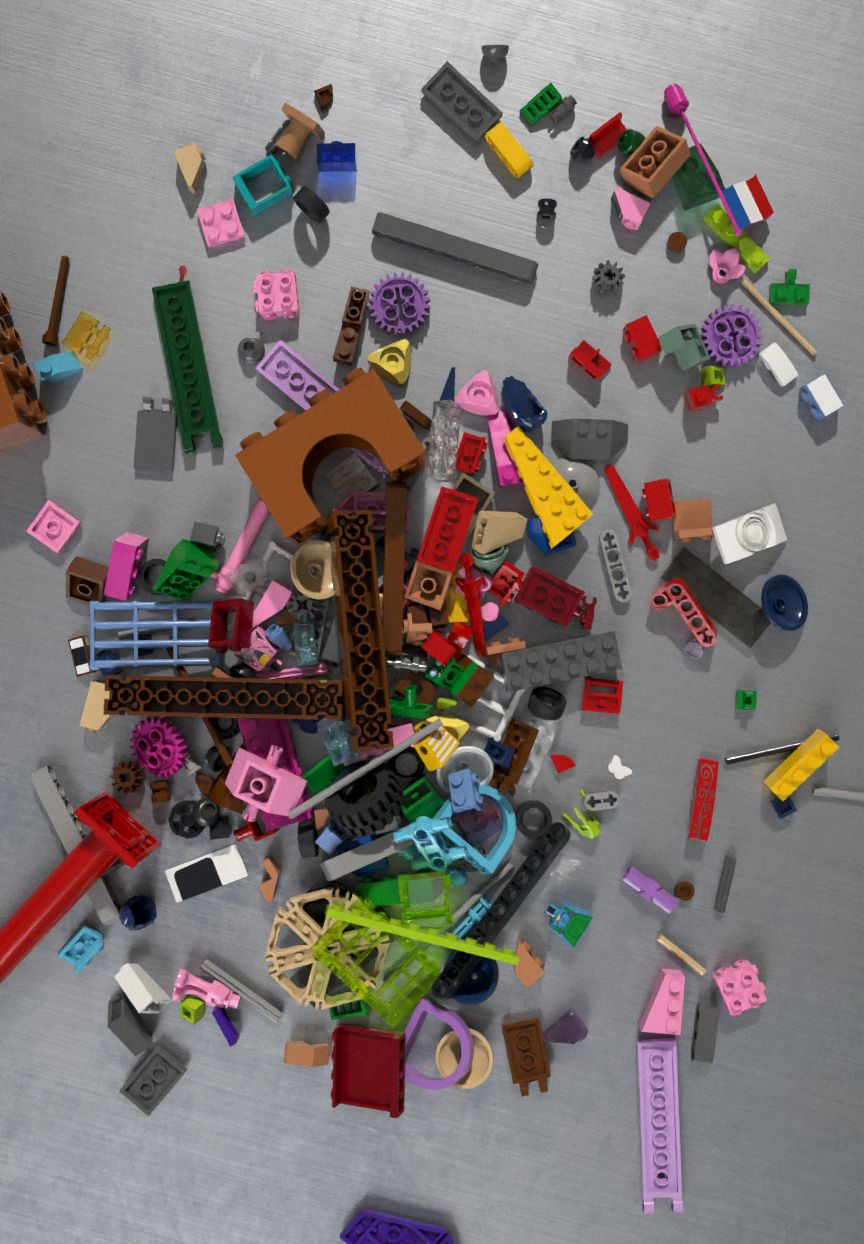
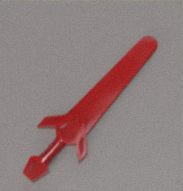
(636, 521)
(471, 590)

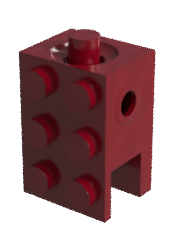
(549, 596)

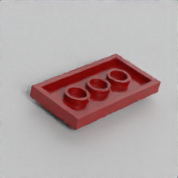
(447, 529)

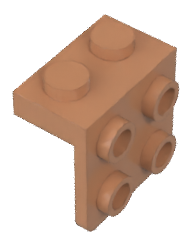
(693, 520)

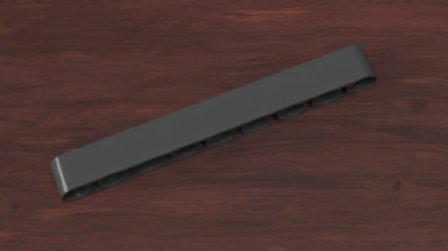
(455, 248)

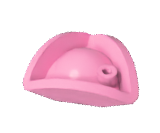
(479, 395)

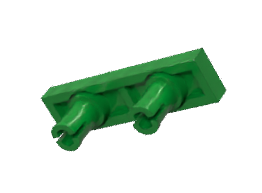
(410, 706)

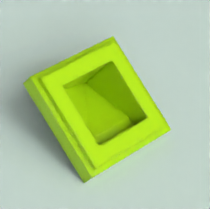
(443, 703)

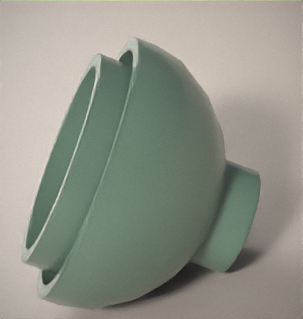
(492, 560)

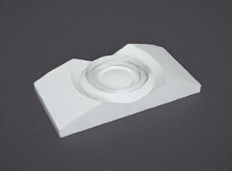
(749, 533)

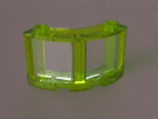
(427, 900)

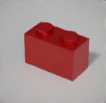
(642, 339)
(659, 500)

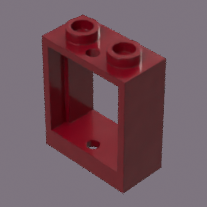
(242, 625)

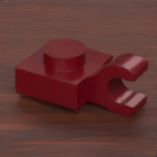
(587, 617)

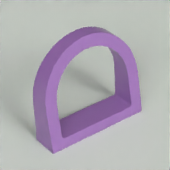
(425, 1006)

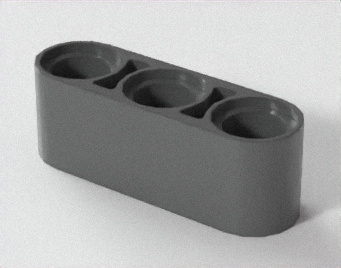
(704, 1034)

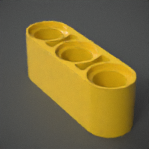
(508, 150)

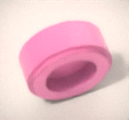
(490, 611)

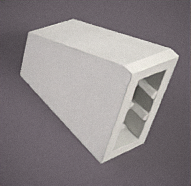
(142, 989)

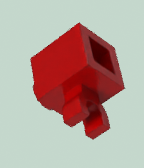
(701, 397)

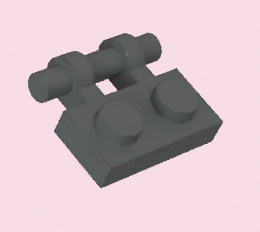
(411, 658)

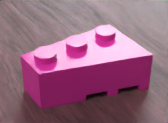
(125, 566)

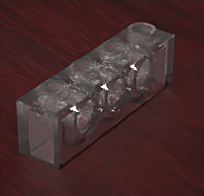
(444, 441)
(544, 743)

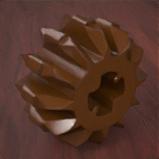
(123, 769)

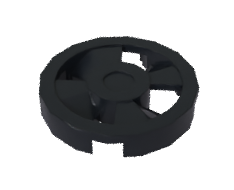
(186, 820)

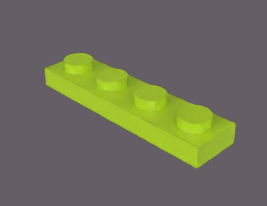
(749, 251)

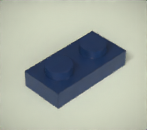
(499, 752)

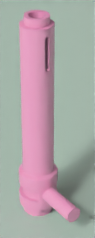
(242, 546)

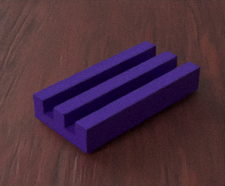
(226, 1025)

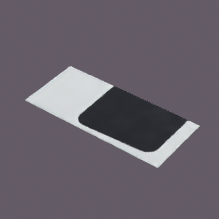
(206, 873)

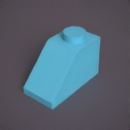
(58, 367)

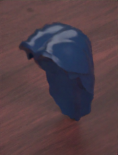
(522, 405)

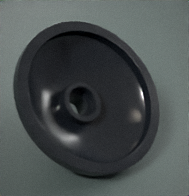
(317, 908)

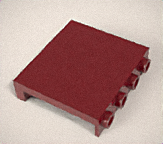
(369, 1068)

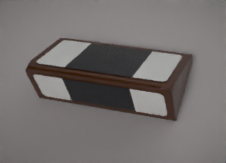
(81, 655)

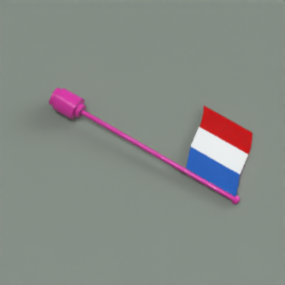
(743, 201)

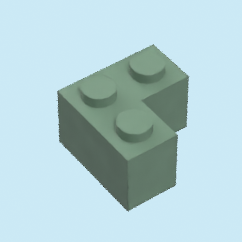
(686, 344)

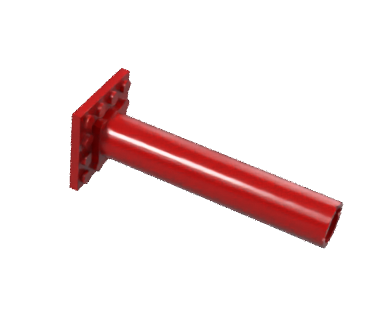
(111, 836)

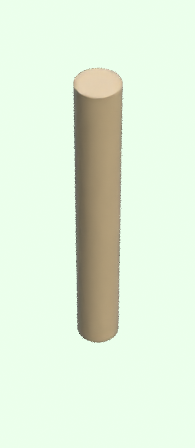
(682, 955)

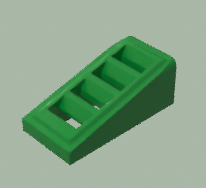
(543, 94)
(359, 1010)

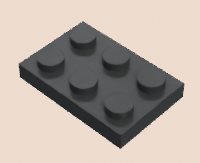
(153, 1080)

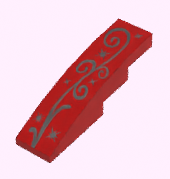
(703, 799)

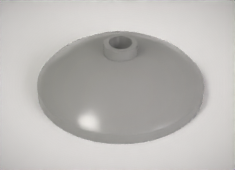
(583, 475)

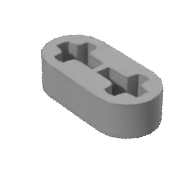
(600, 796)

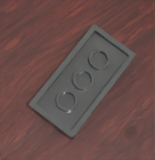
(461, 102)

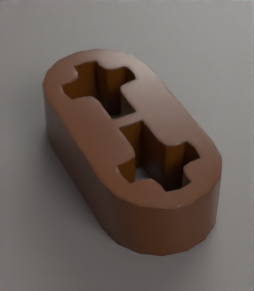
(416, 415)

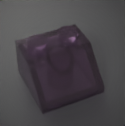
(478, 825)

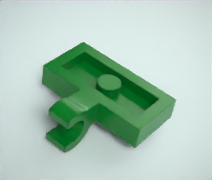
(789, 292)

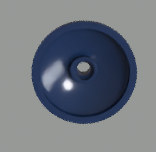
(784, 603)
(479, 989)

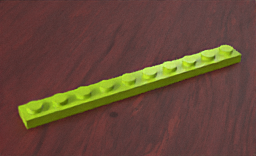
(413, 931)

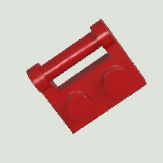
(602, 701)

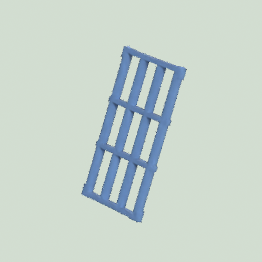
(175, 643)

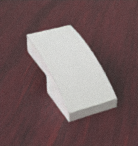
(779, 364)

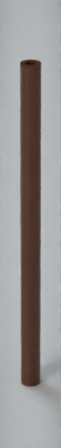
(207, 720)

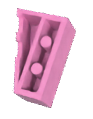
(665, 1005)

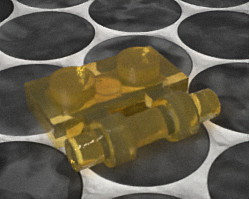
(81, 332)

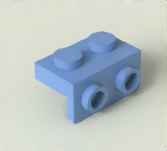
(465, 790)

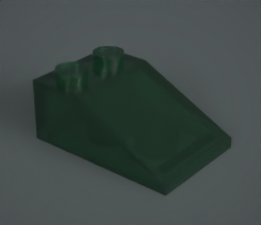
(694, 181)

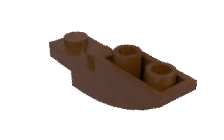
(351, 326)

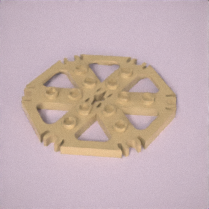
(302, 955)

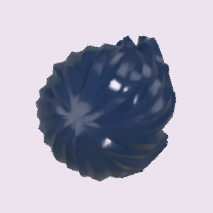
(138, 912)

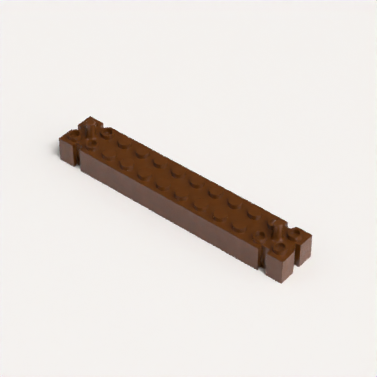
(360, 630)
(223, 697)

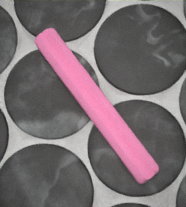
(295, 672)

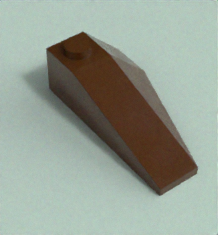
(222, 795)

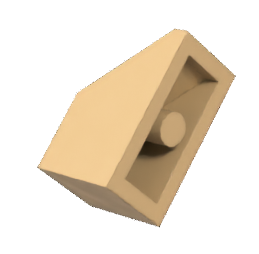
(191, 164)

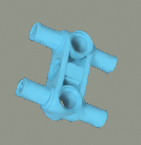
(431, 843)

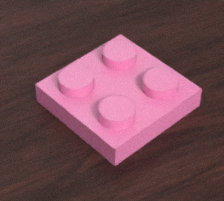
(220, 223)
(53, 526)

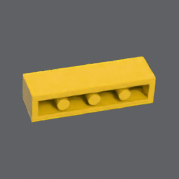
(800, 764)

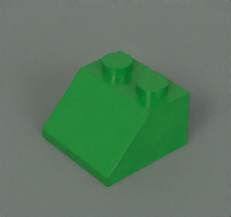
(322, 774)

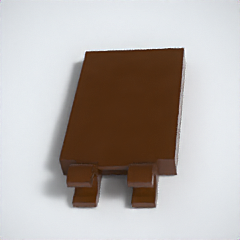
(521, 738)
(526, 1053)

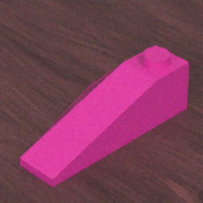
(506, 468)

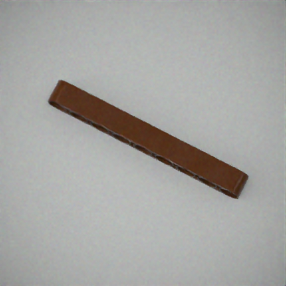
(393, 567)

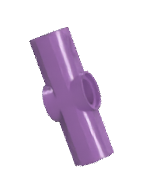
(650, 889)

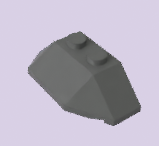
(589, 438)

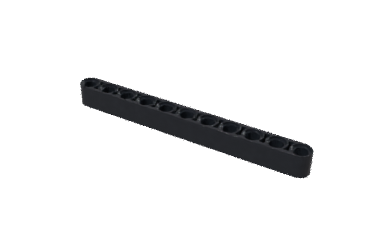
(511, 907)

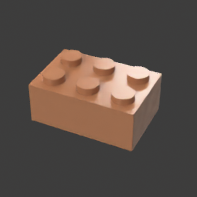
(655, 161)

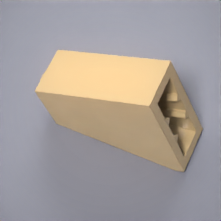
(497, 529)
(93, 711)

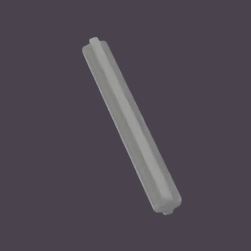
(239, 989)

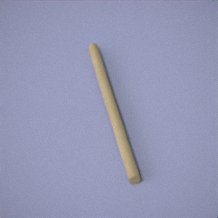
(778, 316)

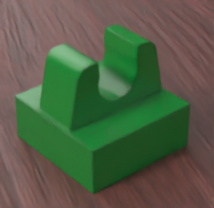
(745, 699)

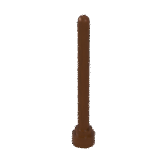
(50, 337)

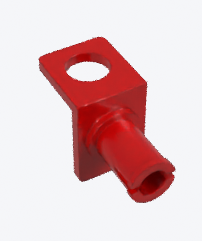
(253, 829)

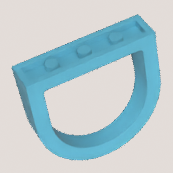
(488, 864)

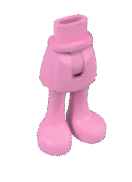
(212, 993)

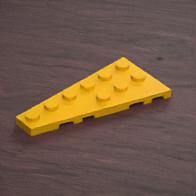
(548, 492)

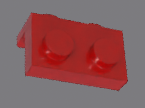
(469, 453)
(506, 581)

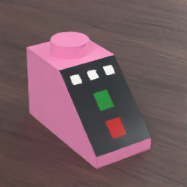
(629, 208)

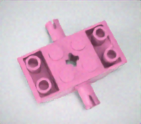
(264, 784)

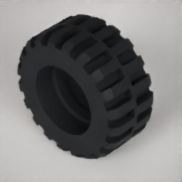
(371, 813)

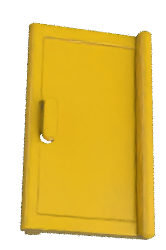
(456, 604)

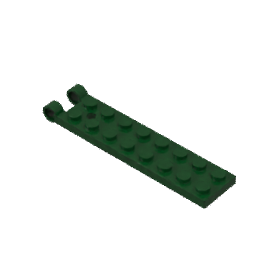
(186, 364)

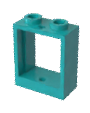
(256, 170)

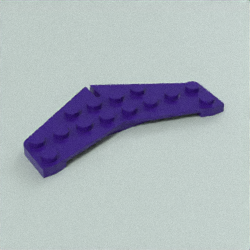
(384, 1228)

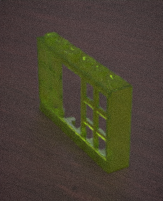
(370, 997)

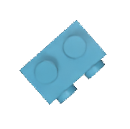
(82, 947)

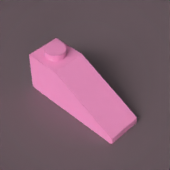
(272, 601)

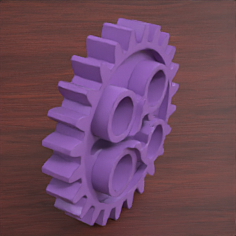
(382, 306)
(748, 332)

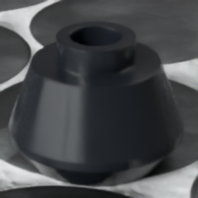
(582, 150)

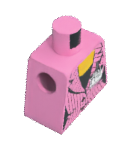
(260, 651)

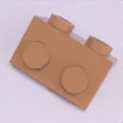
(415, 633)
(495, 648)

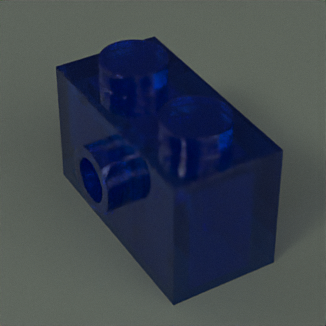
(336, 156)

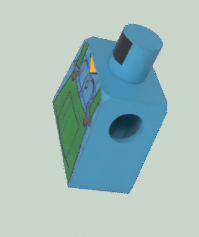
(568, 921)

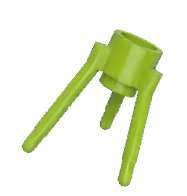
(589, 827)

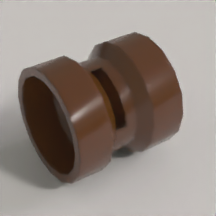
(160, 791)

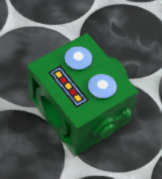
(445, 675)

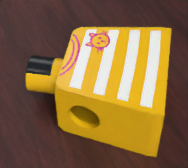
(435, 747)

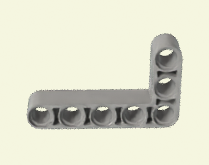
(362, 856)

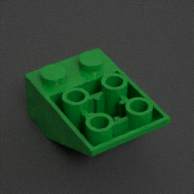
(186, 569)
(421, 799)

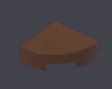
(324, 96)
(204, 783)

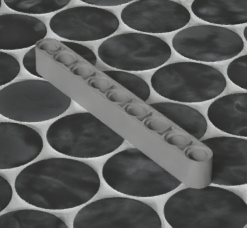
(71, 834)

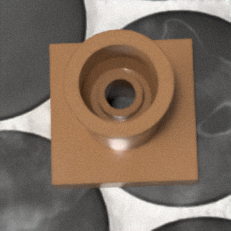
(297, 131)

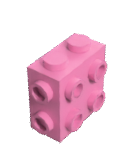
(276, 294)
(740, 987)

